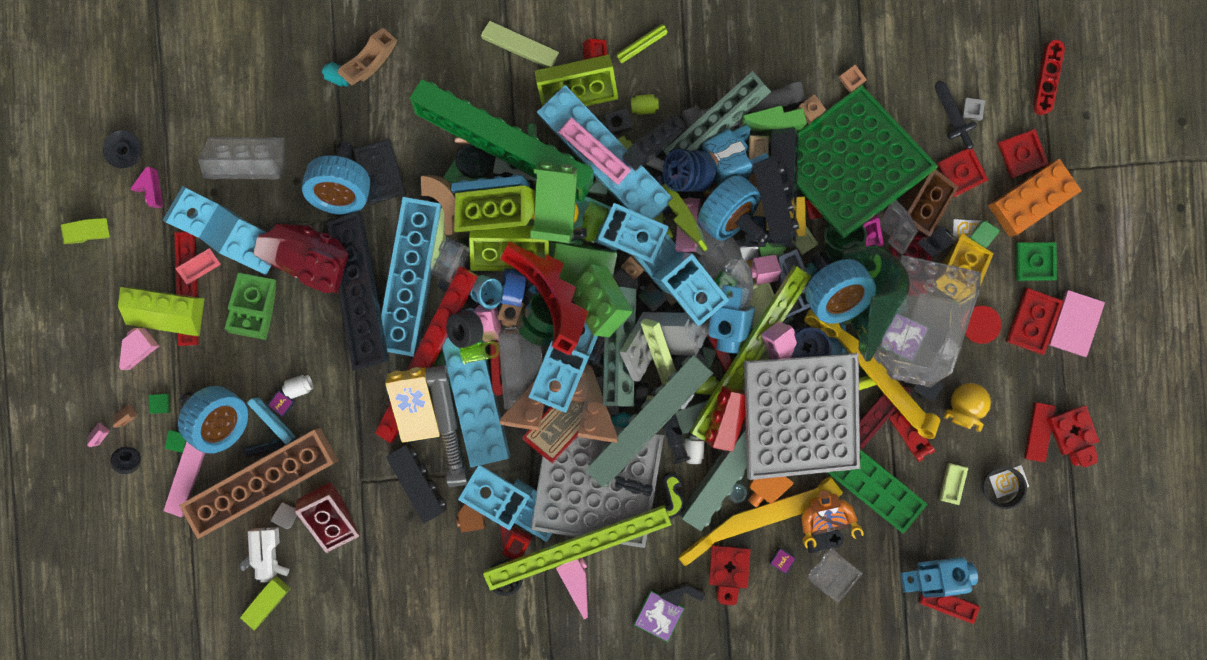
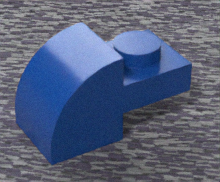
(513, 287)

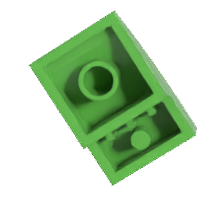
(774, 118)
(578, 259)
(251, 306)

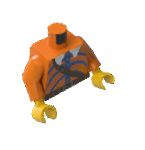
(826, 515)

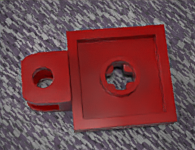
(1077, 445)
(726, 581)

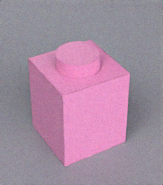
(765, 269)

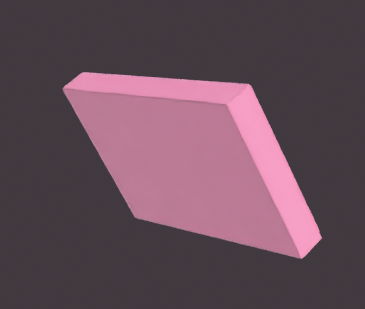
(1076, 323)

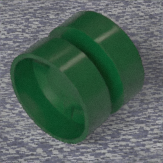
(835, 244)
(536, 322)

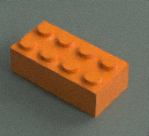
(1034, 198)

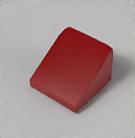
(594, 48)

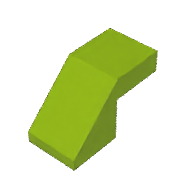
(84, 230)

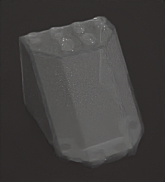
(930, 322)

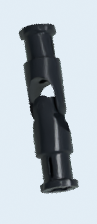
(674, 437)

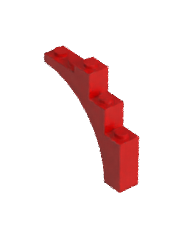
(544, 275)

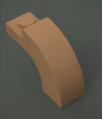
(370, 58)
(441, 191)

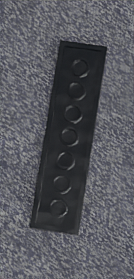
(359, 294)

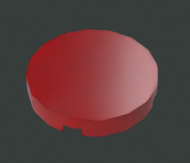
(983, 325)

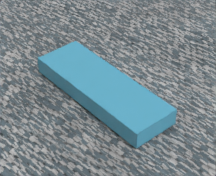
(272, 420)

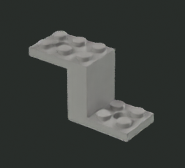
(680, 334)

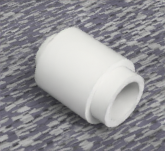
(297, 386)
(695, 449)

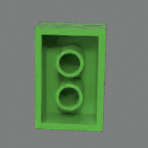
(603, 299)

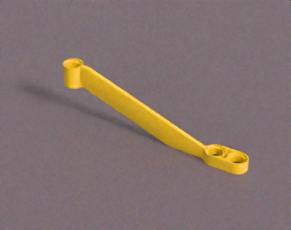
(925, 422)
(758, 518)

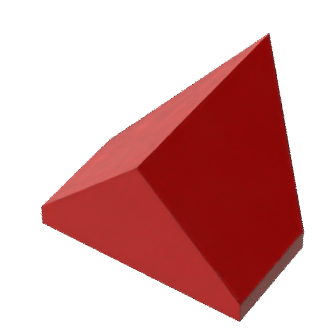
(514, 542)

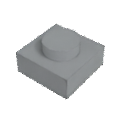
(973, 109)

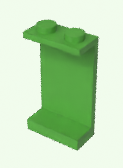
(554, 202)

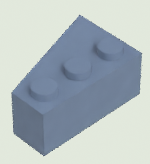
(786, 263)

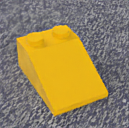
(969, 255)

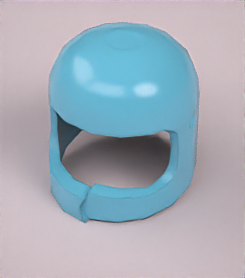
(487, 285)

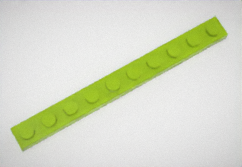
(754, 345)
(577, 547)

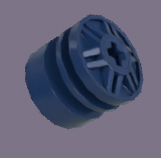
(688, 170)
(816, 341)

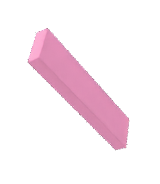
(594, 151)
(184, 479)

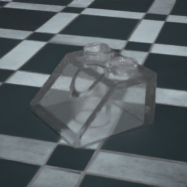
(450, 258)
(834, 575)

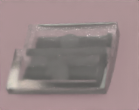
(899, 226)

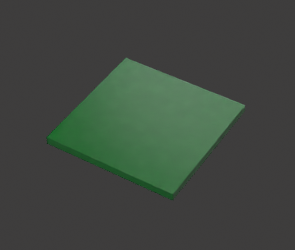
(857, 161)

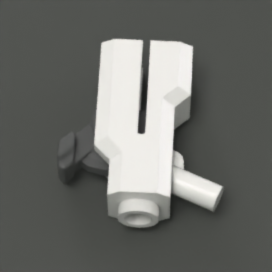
(263, 554)

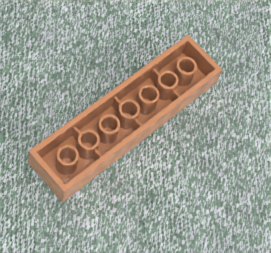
(258, 483)

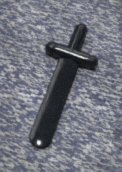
(955, 116)

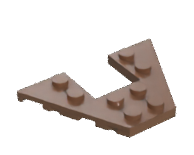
(595, 417)

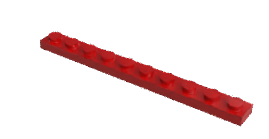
(433, 339)

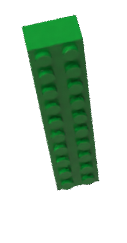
(493, 134)

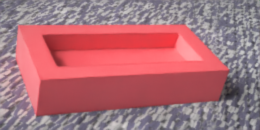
(198, 266)

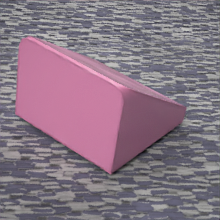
(97, 435)

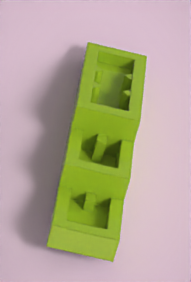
(685, 219)

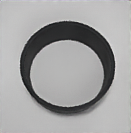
(1021, 491)

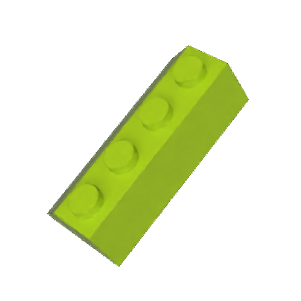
(588, 79)
(494, 208)
(489, 244)
(161, 310)

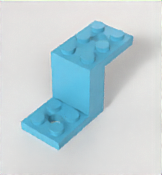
(217, 227)
(621, 230)
(683, 278)
(563, 369)
(507, 501)

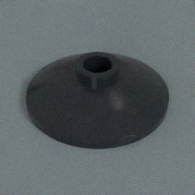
(114, 147)

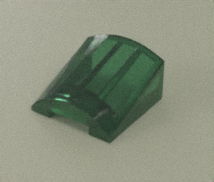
(891, 290)

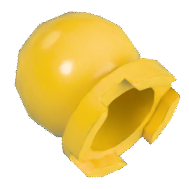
(969, 405)

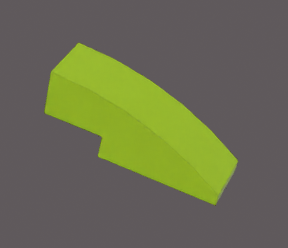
(265, 603)

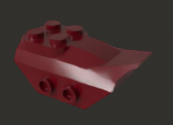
(304, 254)

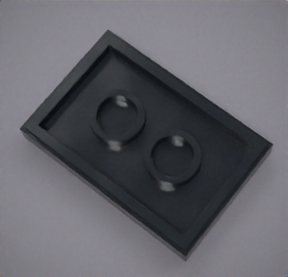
(383, 171)

